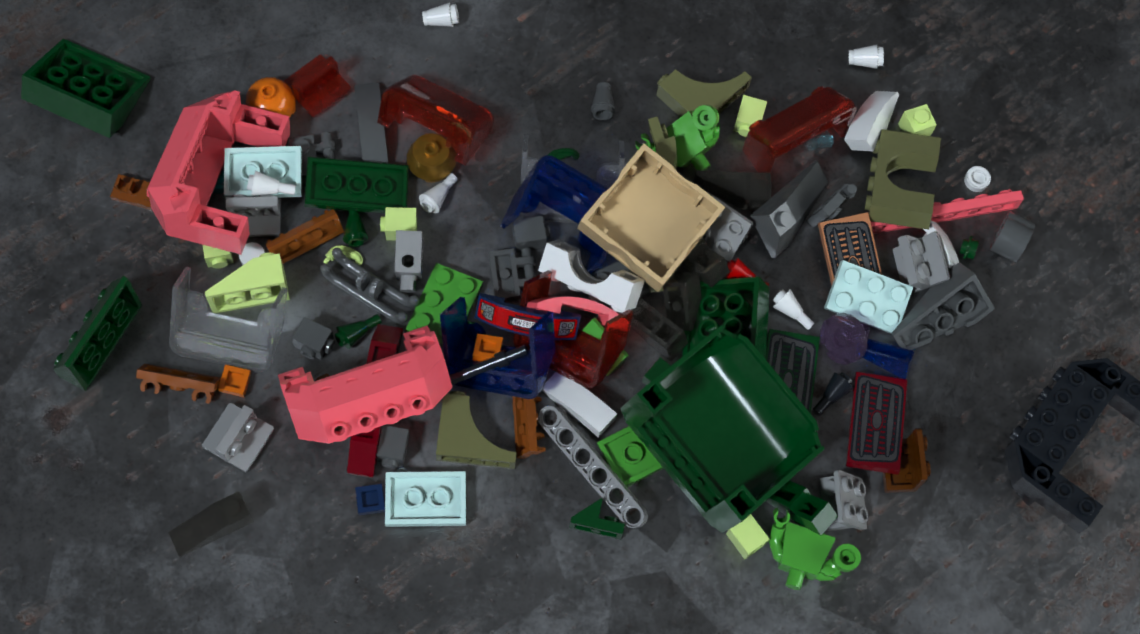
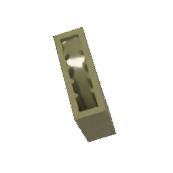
(687, 94)
(461, 440)

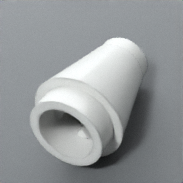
(441, 16)
(867, 56)

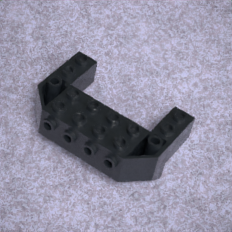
(1057, 429)

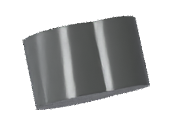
(1012, 237)

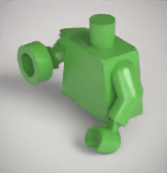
(694, 136)
(804, 553)

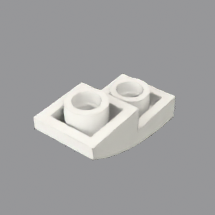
(948, 249)

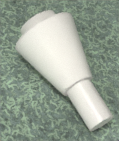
(262, 184)
(433, 198)
(788, 304)

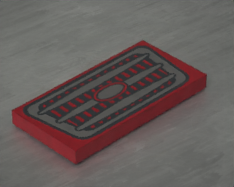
(876, 423)

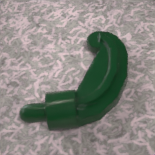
(563, 153)

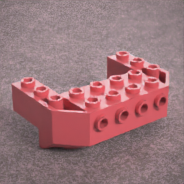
(194, 164)
(370, 393)

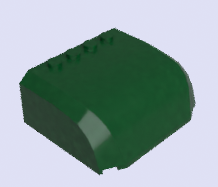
(724, 427)

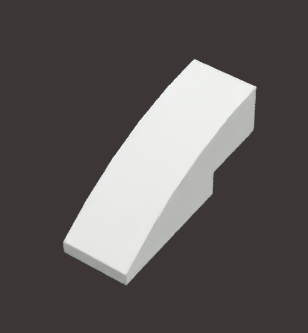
(870, 119)
(580, 403)

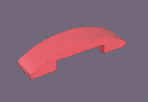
(555, 303)

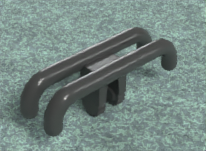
(368, 287)

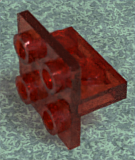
(318, 85)

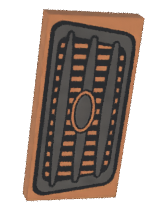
(850, 241)

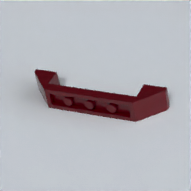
(363, 446)

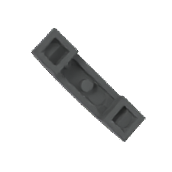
(371, 133)

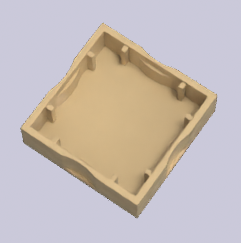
(650, 217)

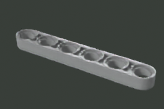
(588, 470)

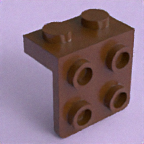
(913, 465)

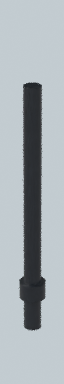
(499, 360)

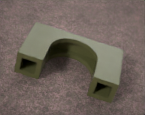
(890, 203)

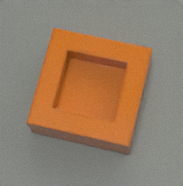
(486, 347)
(234, 381)

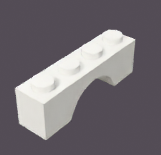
(618, 290)

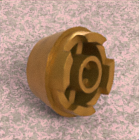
(430, 158)

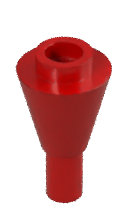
(739, 270)

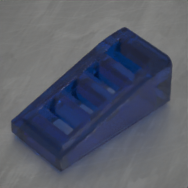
(889, 357)

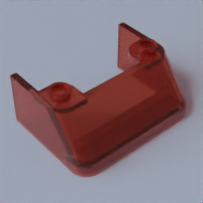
(796, 125)
(586, 358)

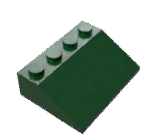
(84, 87)
(738, 306)
(99, 334)

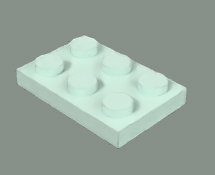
(280, 163)
(868, 297)
(425, 499)

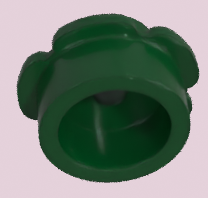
(969, 248)

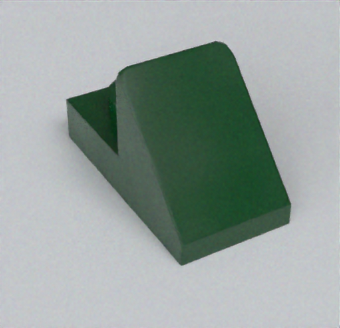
(589, 521)

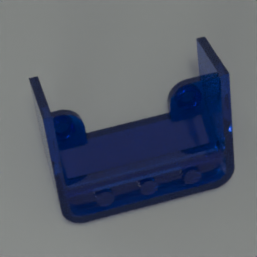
(563, 191)
(521, 378)

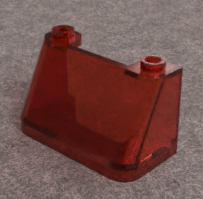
(440, 110)

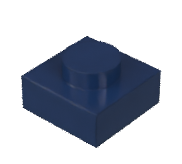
(370, 499)

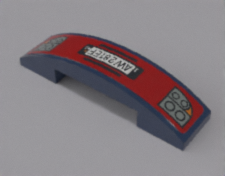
(519, 319)

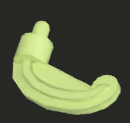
(348, 252)

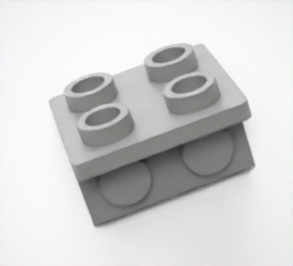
(262, 213)
(728, 232)
(921, 261)
(238, 436)
(846, 497)

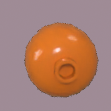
(271, 95)

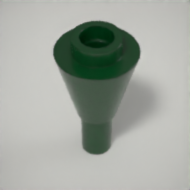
(355, 232)
(351, 333)

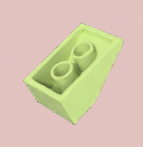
(250, 285)

